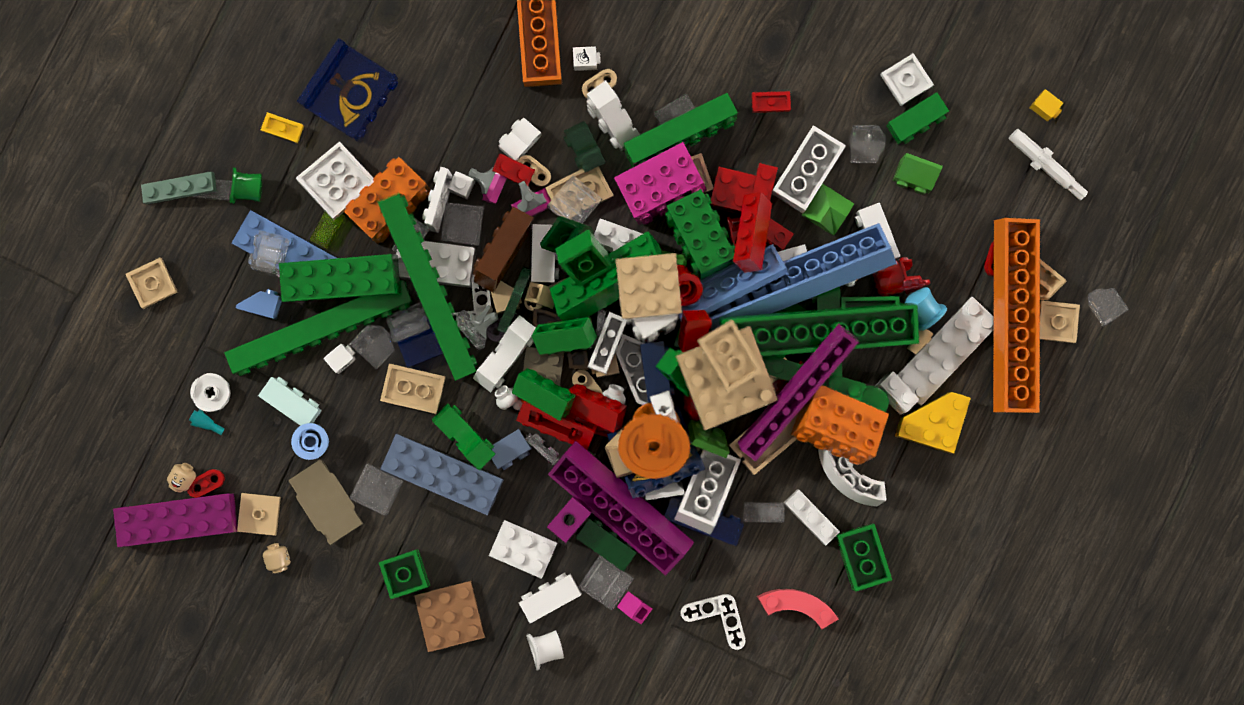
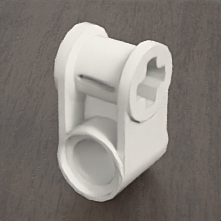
(664, 405)

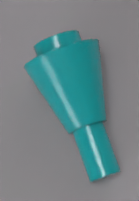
(201, 420)

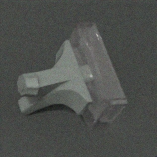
(476, 326)

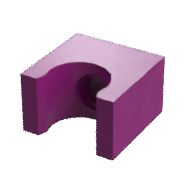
(558, 525)

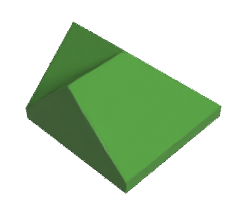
(828, 209)

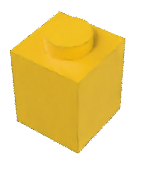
(1047, 105)

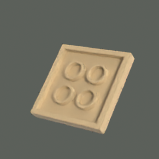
(648, 286)

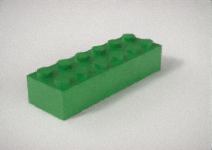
(685, 128)
(339, 278)
(583, 301)

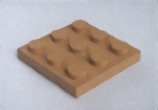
(449, 616)

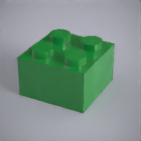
(583, 258)
(404, 574)

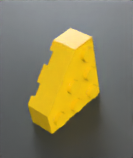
(936, 423)

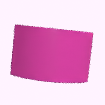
(634, 607)

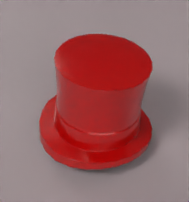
(689, 286)

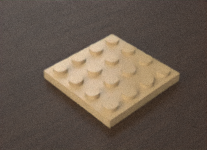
(710, 396)

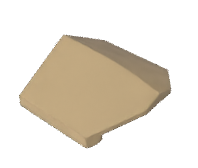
(1049, 281)

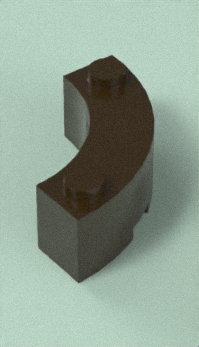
(577, 358)

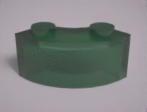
(584, 146)

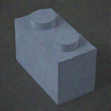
(509, 449)

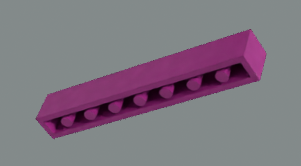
(797, 392)

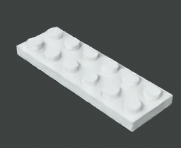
(947, 349)

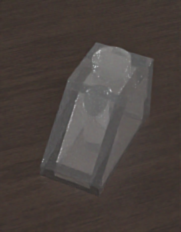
(763, 512)

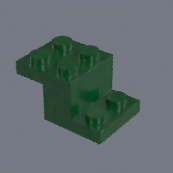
(563, 231)

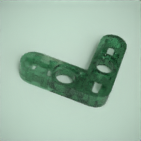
(514, 300)

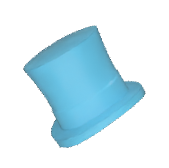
(928, 309)

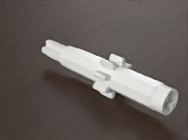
(1043, 160)

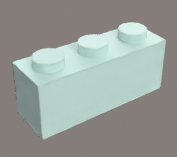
(290, 401)

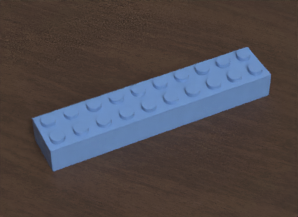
(815, 274)

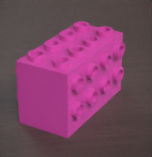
(659, 183)

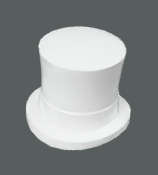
(545, 648)

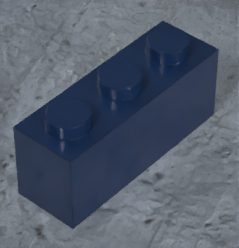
(654, 379)

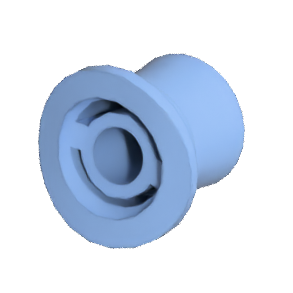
(310, 441)

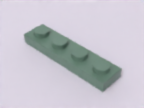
(178, 188)

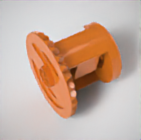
(653, 432)

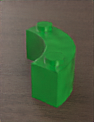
(670, 369)
(468, 440)

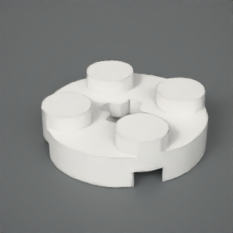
(204, 383)

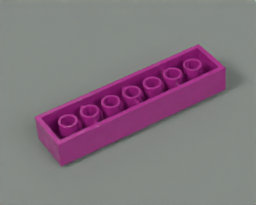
(612, 503)

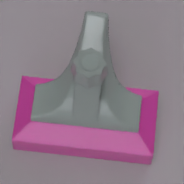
(490, 184)
(532, 202)

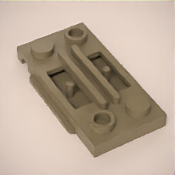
(325, 501)

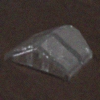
(866, 143)
(1106, 305)
(373, 344)

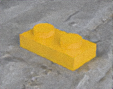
(282, 127)

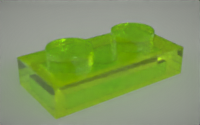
(326, 230)

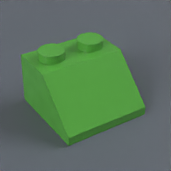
(917, 173)

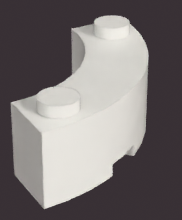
(507, 352)
(850, 482)

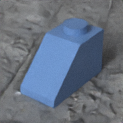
(262, 304)

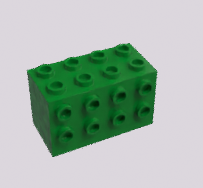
(700, 234)

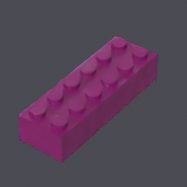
(175, 520)

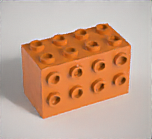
(395, 179)
(840, 425)

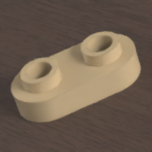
(598, 79)
(539, 170)
(589, 381)

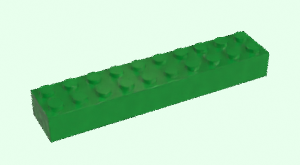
(808, 329)

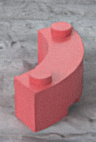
(799, 601)

